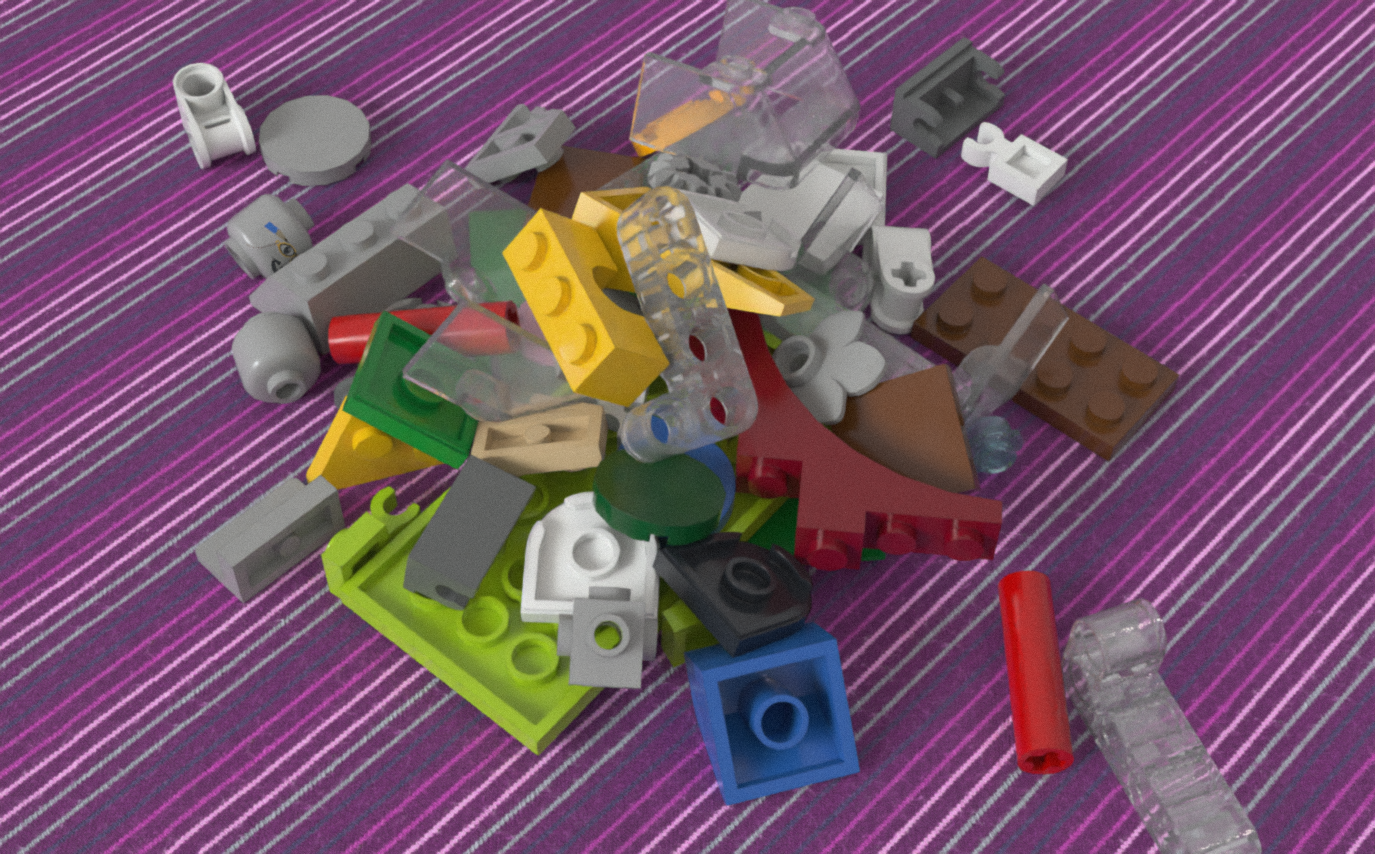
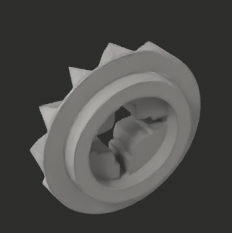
(693, 175)

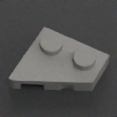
(522, 143)

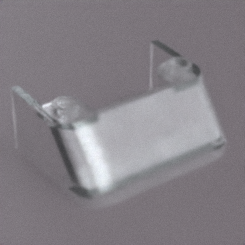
(760, 110)
(847, 283)
(476, 355)

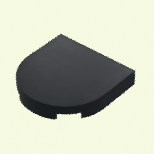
(739, 589)

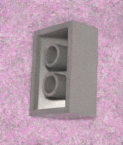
(349, 271)

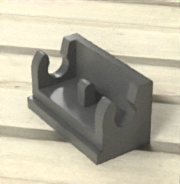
(947, 98)
(466, 533)

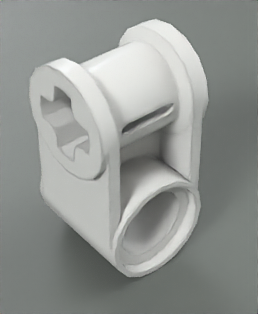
(211, 114)
(902, 274)

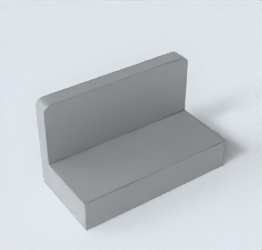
(272, 536)

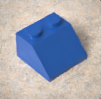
(773, 714)

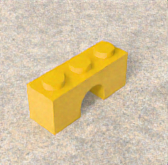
(596, 342)

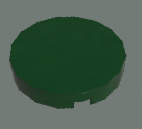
(658, 498)

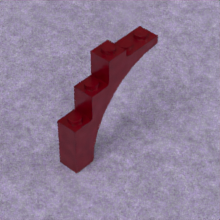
(842, 494)

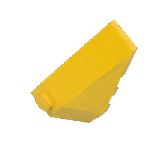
(741, 285)

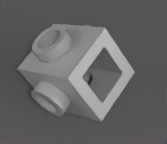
(601, 667)

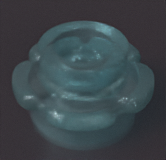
(993, 444)

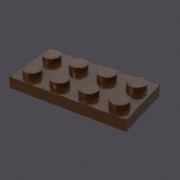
(1083, 383)

